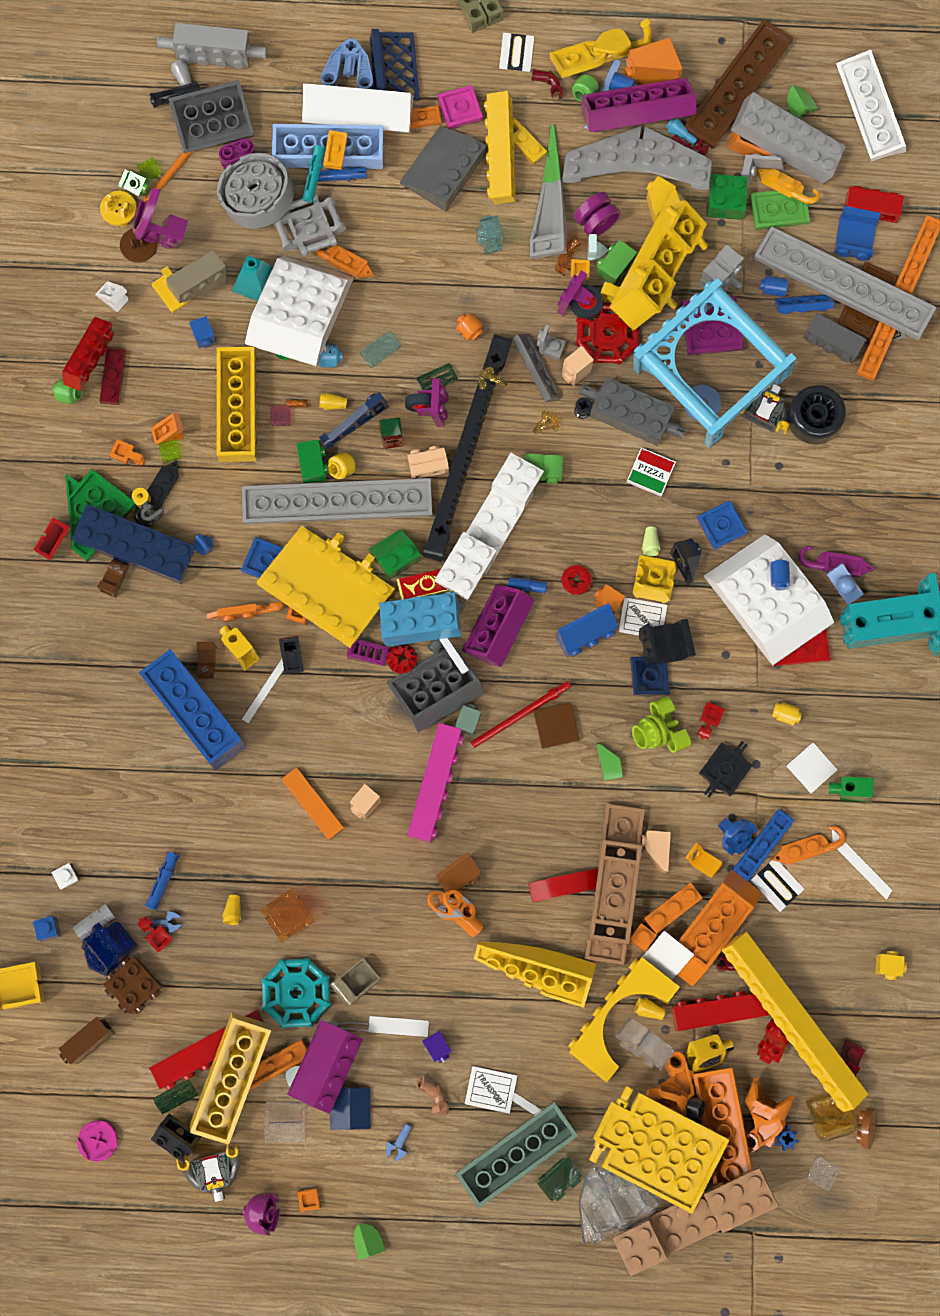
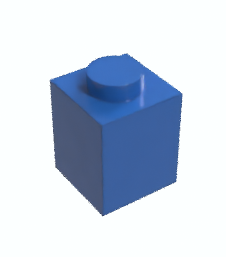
(202, 332)
(46, 928)

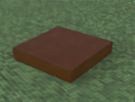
(556, 726)

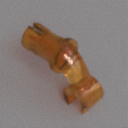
(562, 264)

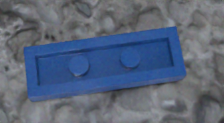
(803, 303)

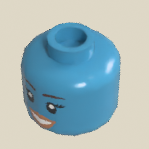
(330, 356)

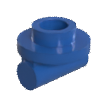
(203, 544)

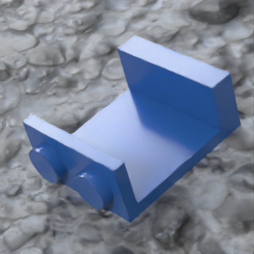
(856, 233)

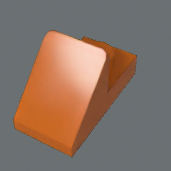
(168, 429)

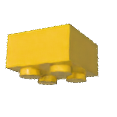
(609, 292)

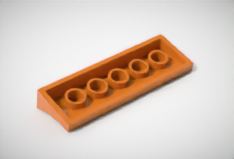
(724, 1117)

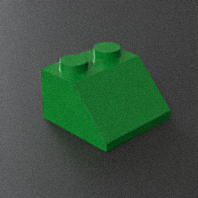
(395, 554)

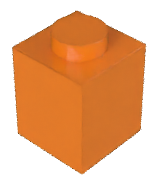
(610, 596)
(642, 937)

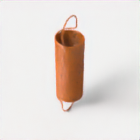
(296, 403)

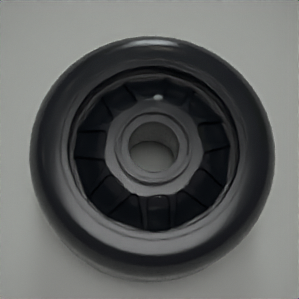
(823, 403)

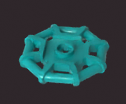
(287, 984)

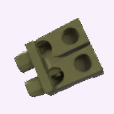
(481, 13)

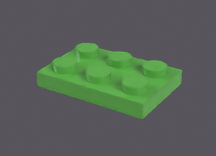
(777, 210)

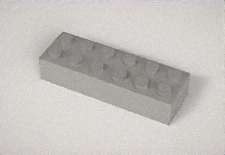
(788, 138)

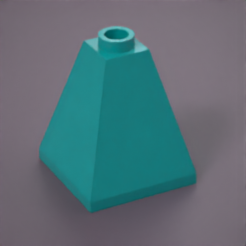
(252, 278)

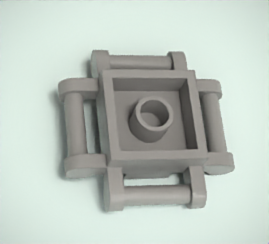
(310, 226)

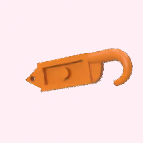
(346, 261)
(246, 611)
(809, 847)

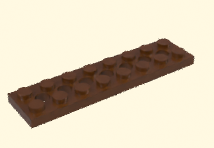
(736, 72)

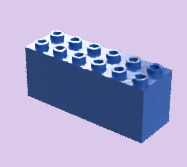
(192, 709)

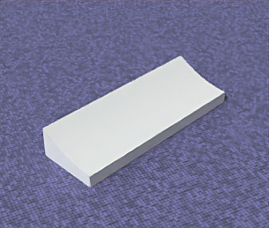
(871, 106)
(357, 107)

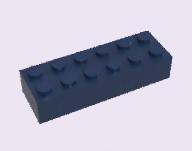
(133, 544)

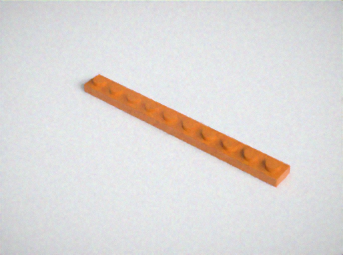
(906, 282)

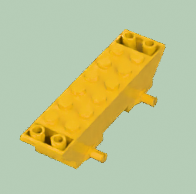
(651, 276)

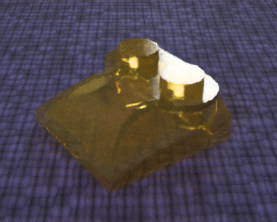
(830, 1120)

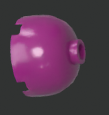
(261, 1213)

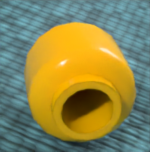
(341, 465)

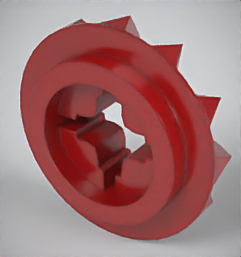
(584, 576)
(406, 665)

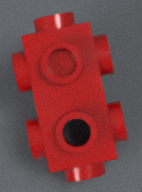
(773, 1044)

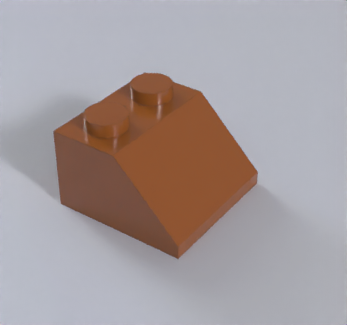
(459, 874)

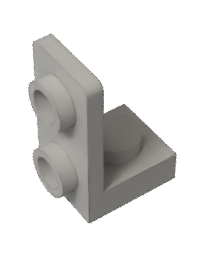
(756, 160)
(550, 345)

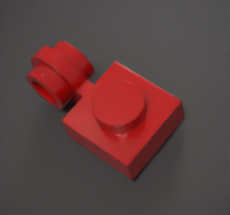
(711, 716)
(158, 937)

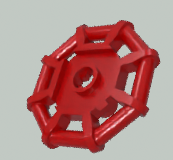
(606, 343)

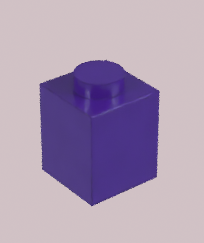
(437, 1047)

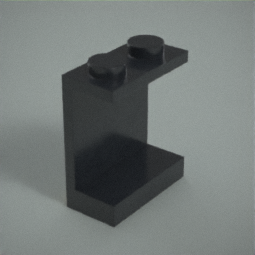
(667, 643)

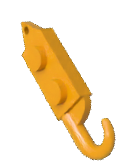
(786, 185)

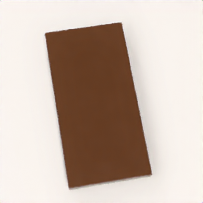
(857, 321)

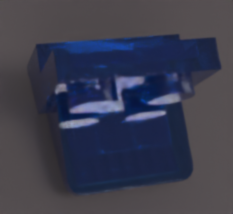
(107, 947)

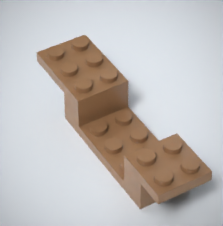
(615, 885)
(674, 1228)

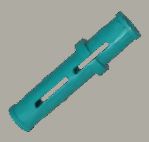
(313, 174)

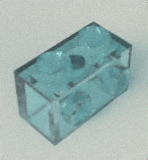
(490, 234)

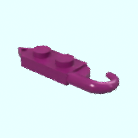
(828, 560)

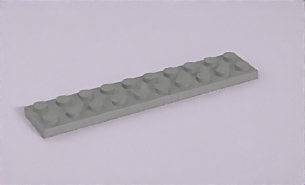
(845, 283)
(336, 501)

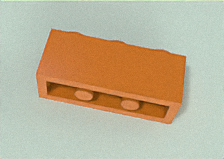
(672, 908)

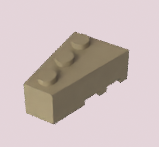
(197, 277)

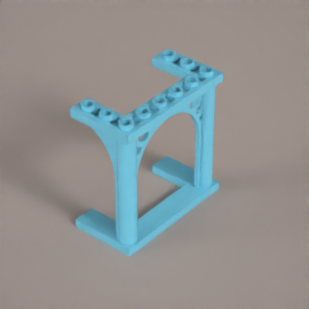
(714, 296)

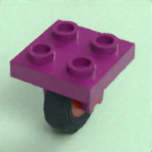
(583, 300)
(430, 403)

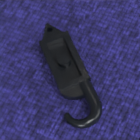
(160, 489)

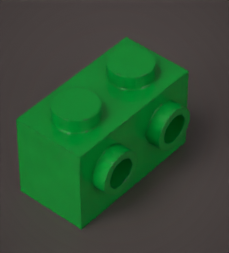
(311, 461)

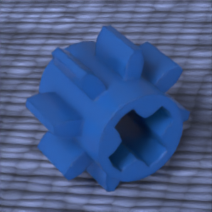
(788, 1143)

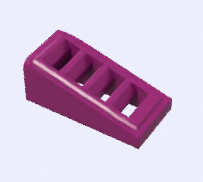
(350, 654)

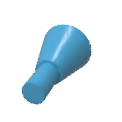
(676, 127)

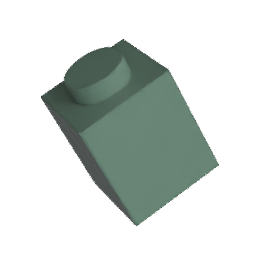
(468, 719)

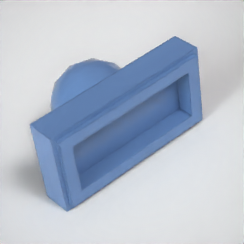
(844, 583)

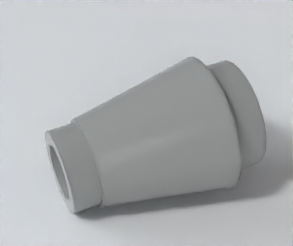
(181, 72)

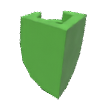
(800, 102)
(367, 1241)

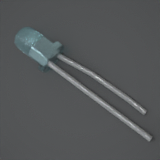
(336, 1023)

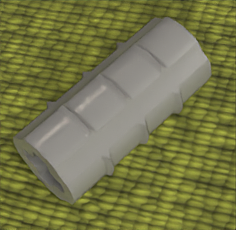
(102, 915)

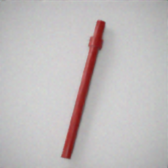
(552, 694)

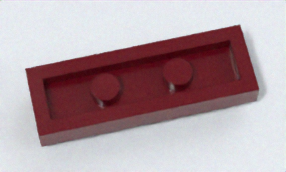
(112, 376)

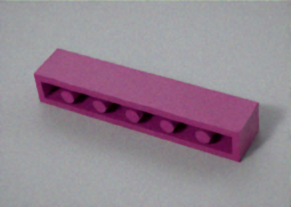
(434, 783)

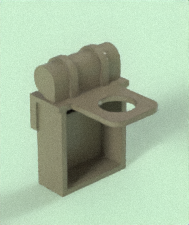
(355, 982)

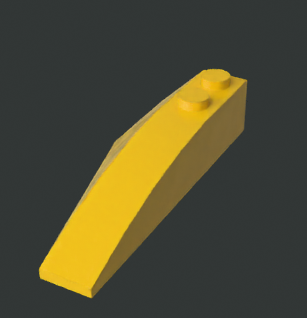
(546, 970)

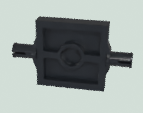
(725, 769)

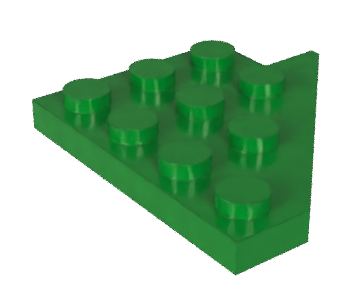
(98, 493)

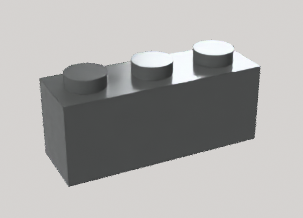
(834, 338)

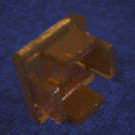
(287, 915)

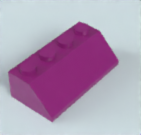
(498, 625)
(325, 1066)

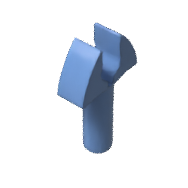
(165, 922)
(399, 1143)

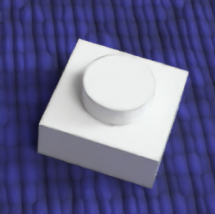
(65, 876)

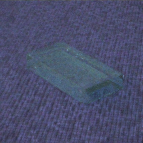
(380, 349)

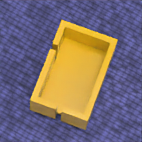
(20, 986)

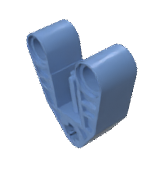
(350, 58)

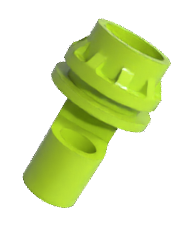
(660, 728)

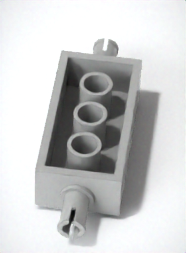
(212, 45)

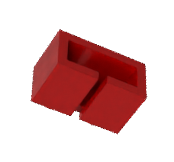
(54, 535)

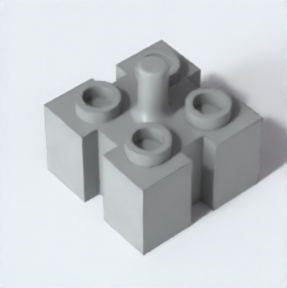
(725, 268)

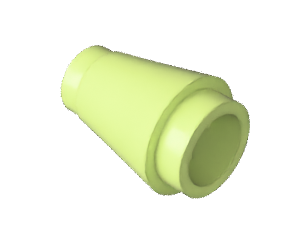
(651, 542)

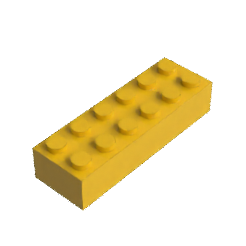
(236, 404)
(230, 1078)

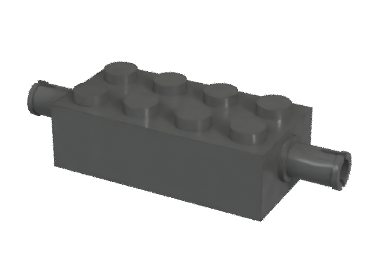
(632, 411)

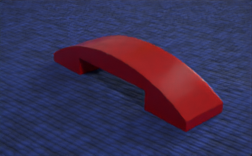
(563, 885)

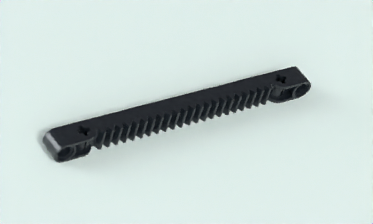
(437, 544)

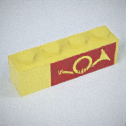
(420, 585)

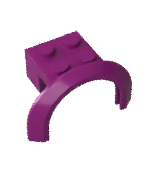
(168, 234)

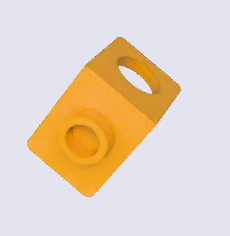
(703, 861)

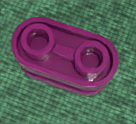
(232, 152)

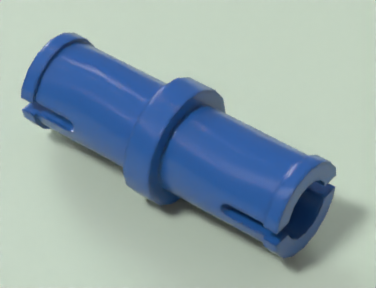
(527, 585)

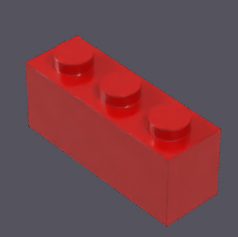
(887, 204)

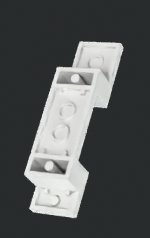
(490, 528)

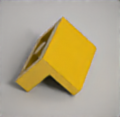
(165, 294)

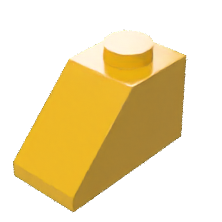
(657, 195)

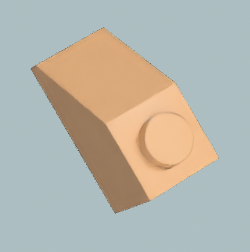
(657, 848)

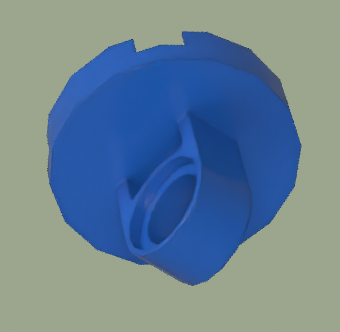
(737, 835)

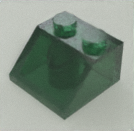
(559, 1178)

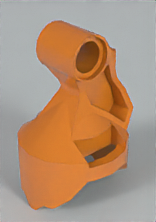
(677, 1089)
(767, 1115)

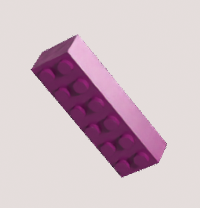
(638, 104)

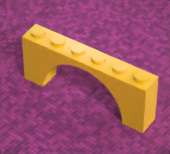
(590, 1046)

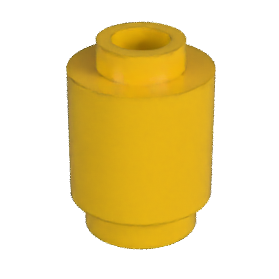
(786, 713)

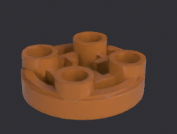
(868, 1129)

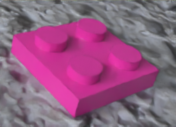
(460, 107)

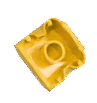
(654, 579)

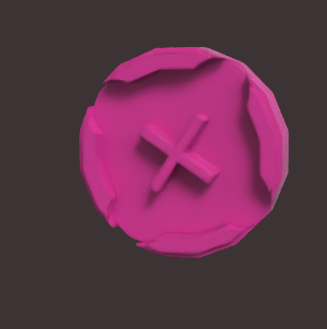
(97, 1141)

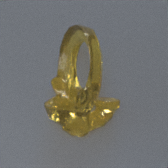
(489, 374)
(547, 419)

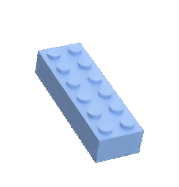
(295, 144)

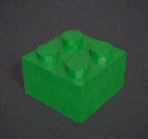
(727, 197)

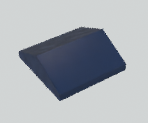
(649, 680)
(351, 1110)

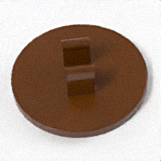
(136, 250)

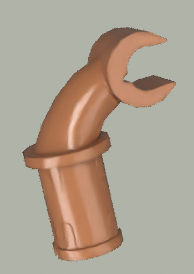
(434, 1092)

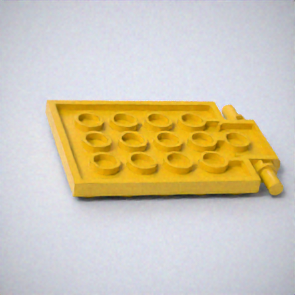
(658, 1149)

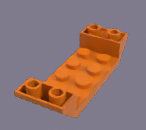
(717, 924)

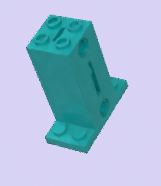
(895, 619)

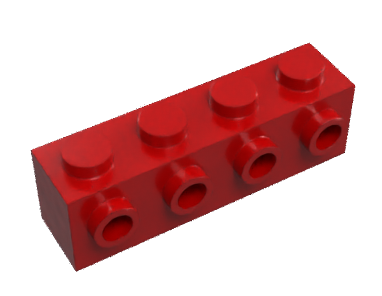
(87, 353)

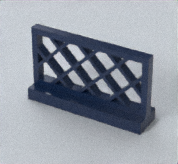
(379, 62)

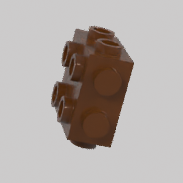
(132, 986)

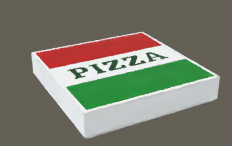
(651, 472)

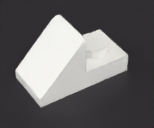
(113, 295)

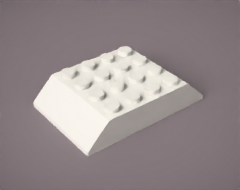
(297, 309)
(772, 618)

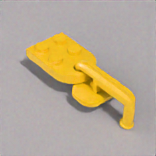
(591, 54)

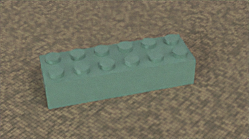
(516, 1154)

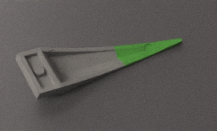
(550, 227)

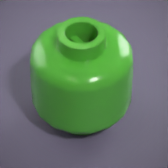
(584, 85)
(66, 394)

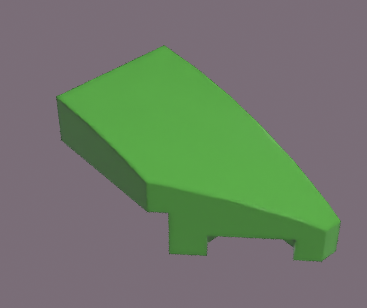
(609, 763)

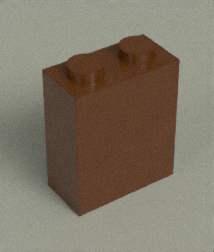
(86, 1041)

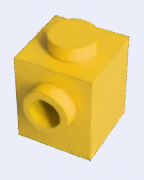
(890, 965)

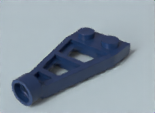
(375, 405)

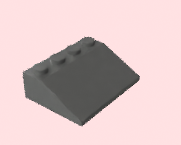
(211, 116)
(444, 167)
(434, 689)

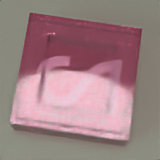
(280, 416)

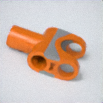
(456, 910)

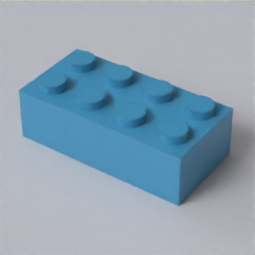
(420, 619)

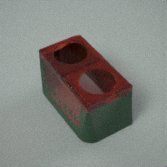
(391, 432)

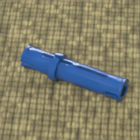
(344, 174)
(162, 880)

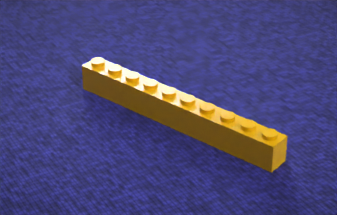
(795, 1022)

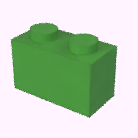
(616, 262)

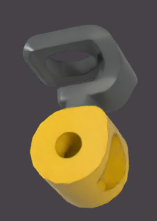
(142, 500)

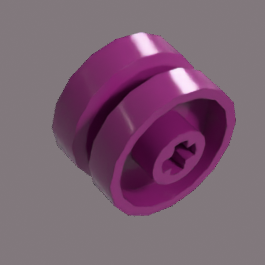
(597, 214)

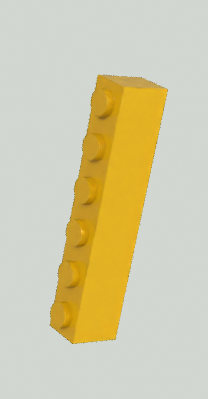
(501, 148)

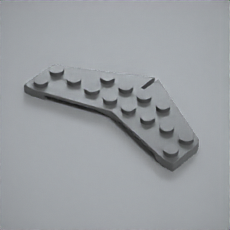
(631, 154)

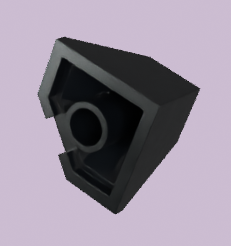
(687, 557)

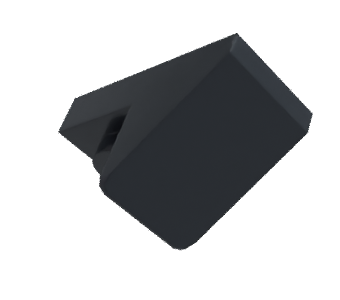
(291, 654)

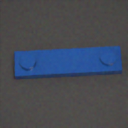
(763, 844)

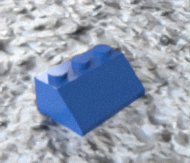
(587, 631)

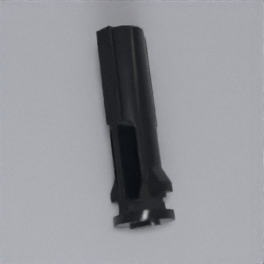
(161, 97)

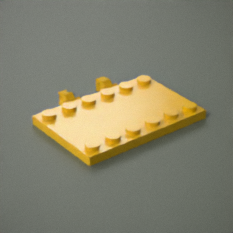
(326, 585)

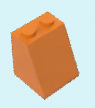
(653, 63)

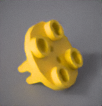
(126, 211)

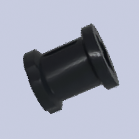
(583, 402)

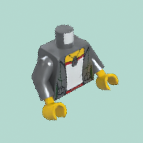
(768, 411)
(212, 1171)

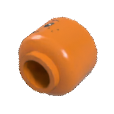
(469, 326)

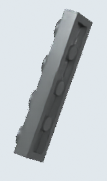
(537, 367)

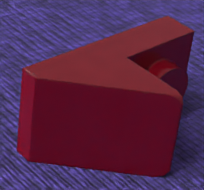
(852, 1056)

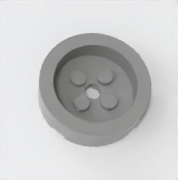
(265, 202)

